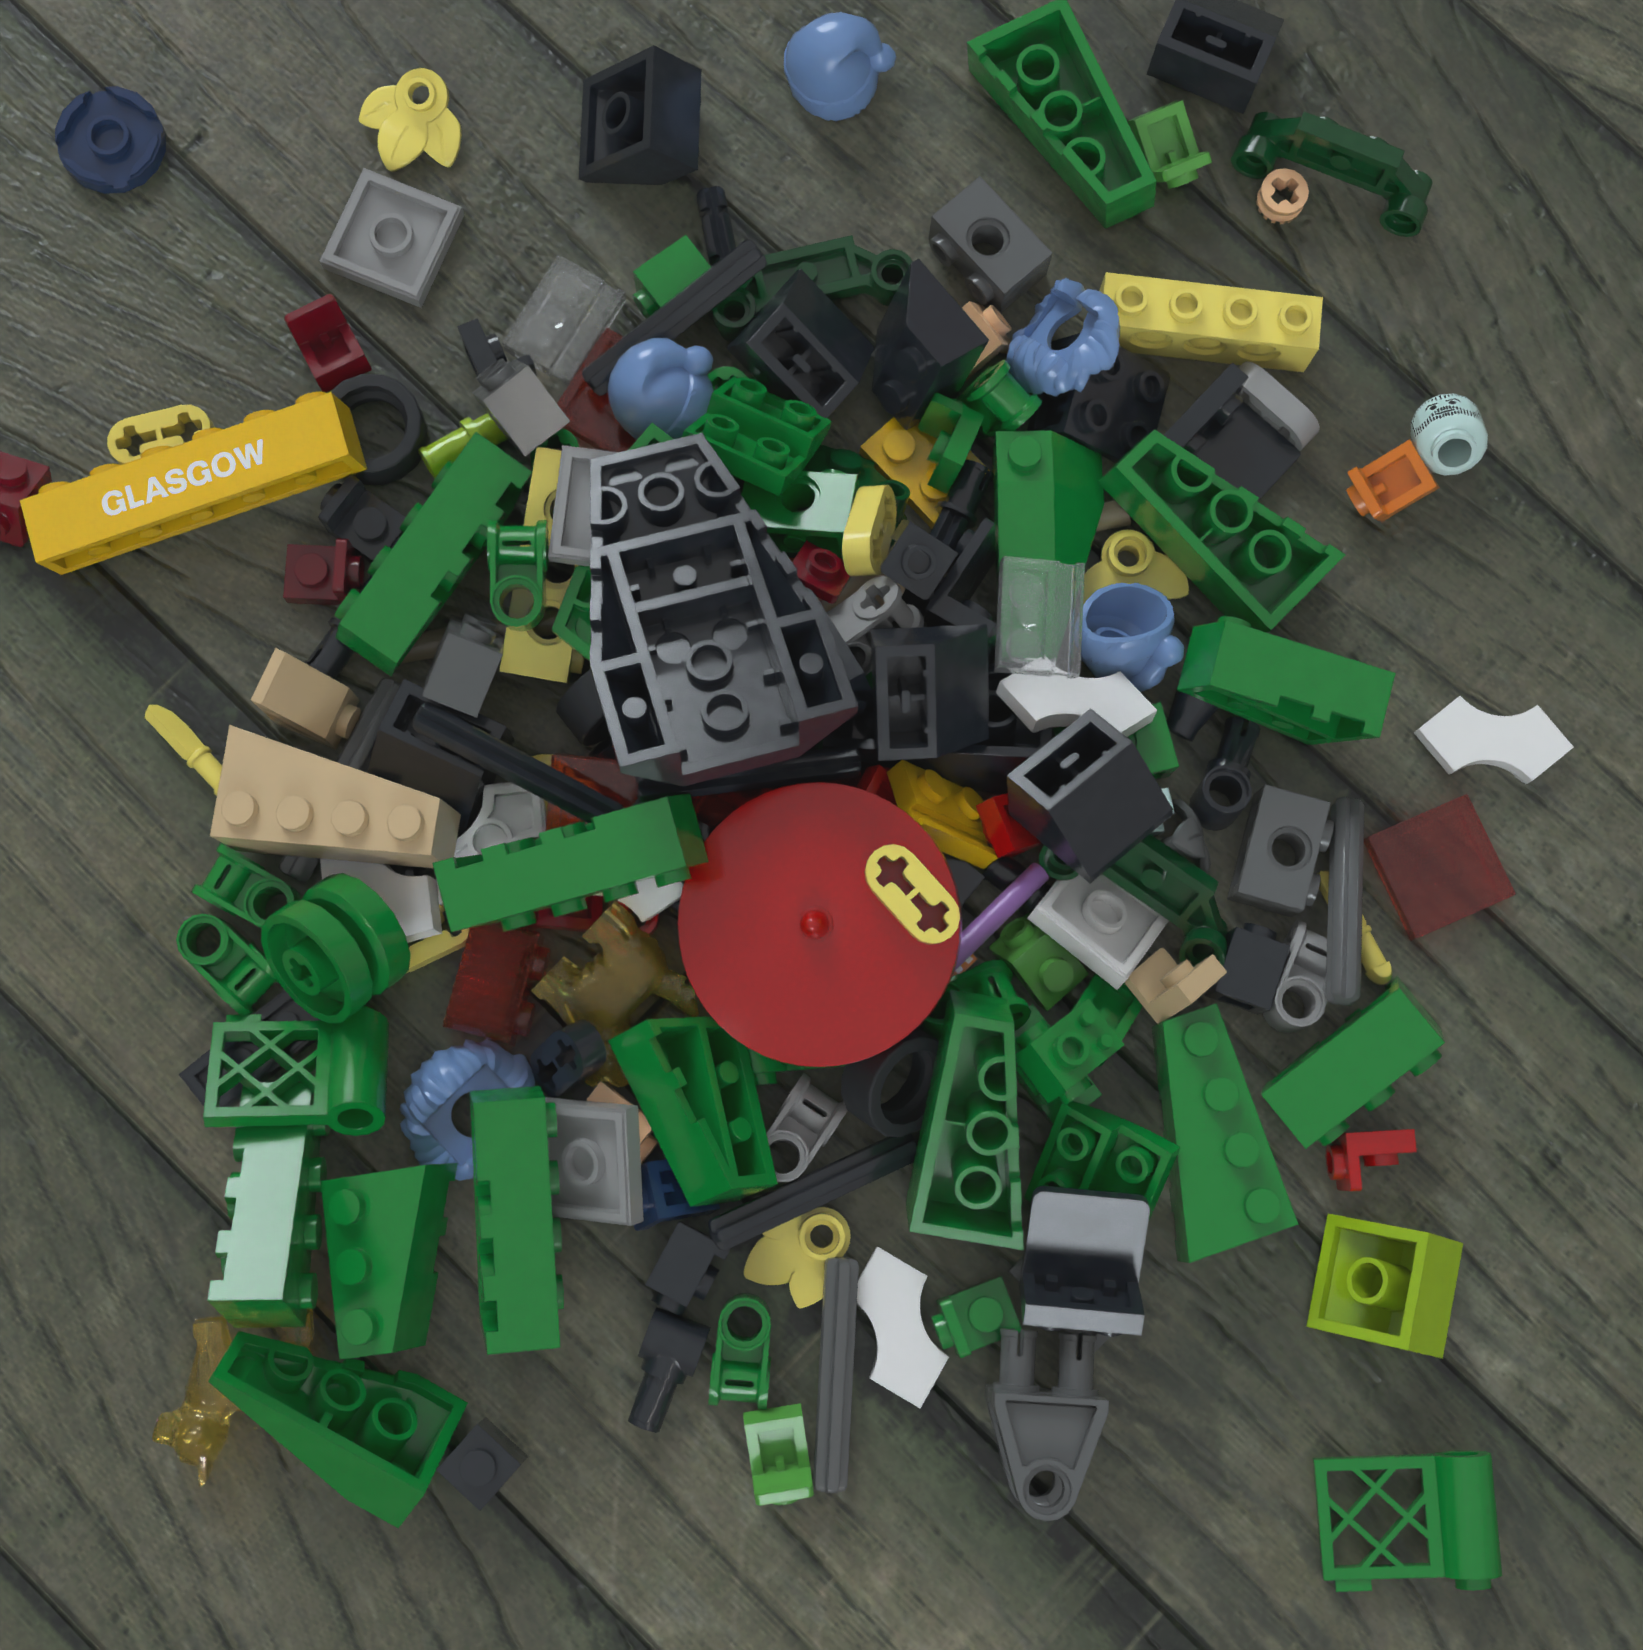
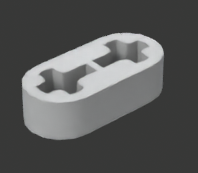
(1278, 406)

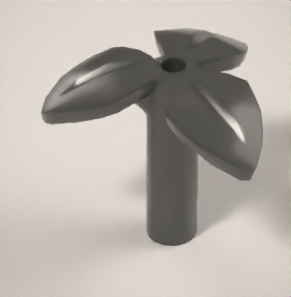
(1188, 837)

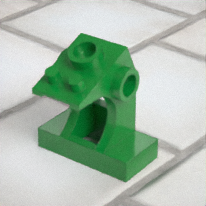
(1058, 1058)

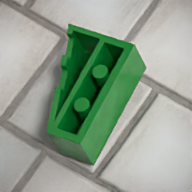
(1285, 683)
(1355, 1066)
(700, 1106)
(384, 1255)

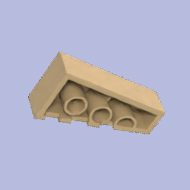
(317, 808)

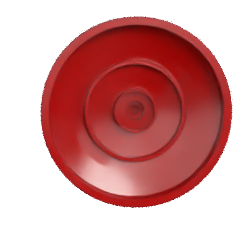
(793, 939)

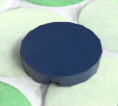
(110, 140)

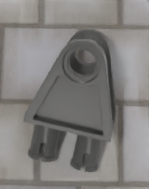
(1046, 1426)

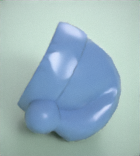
(836, 65)
(660, 386)
(1130, 633)

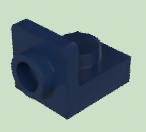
(664, 1197)

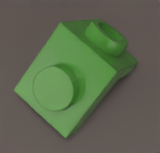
(1169, 144)
(1038, 961)
(778, 1455)

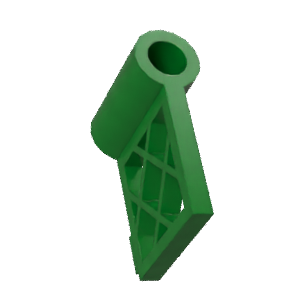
(347, 1080)
(1457, 1519)

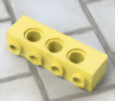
(1215, 322)
(526, 651)

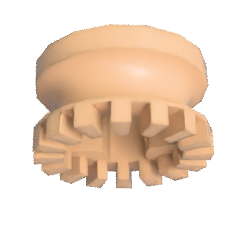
(1284, 210)

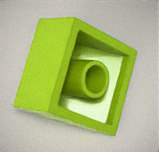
(1385, 1285)

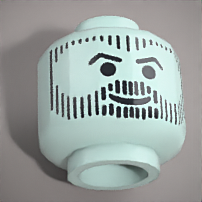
(1449, 434)

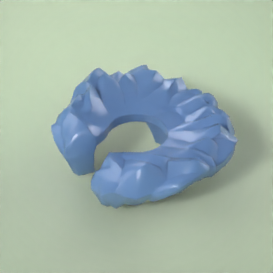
(1058, 371)
(440, 1084)

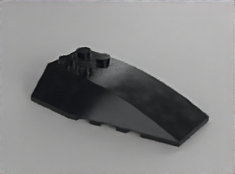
(700, 623)

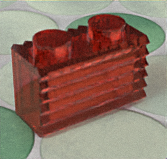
(496, 983)

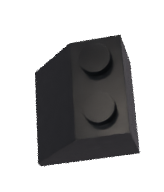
(641, 120)
(922, 347)

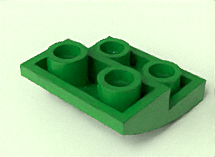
(760, 433)
(1103, 1154)

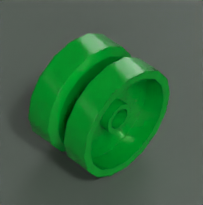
(335, 947)

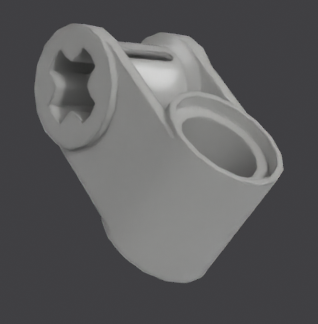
(862, 613)
(1304, 975)
(803, 1126)

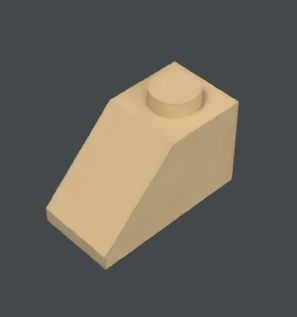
(306, 700)

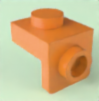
(1391, 483)

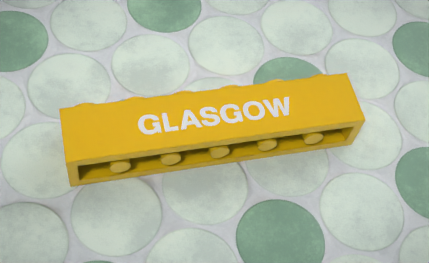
(193, 483)

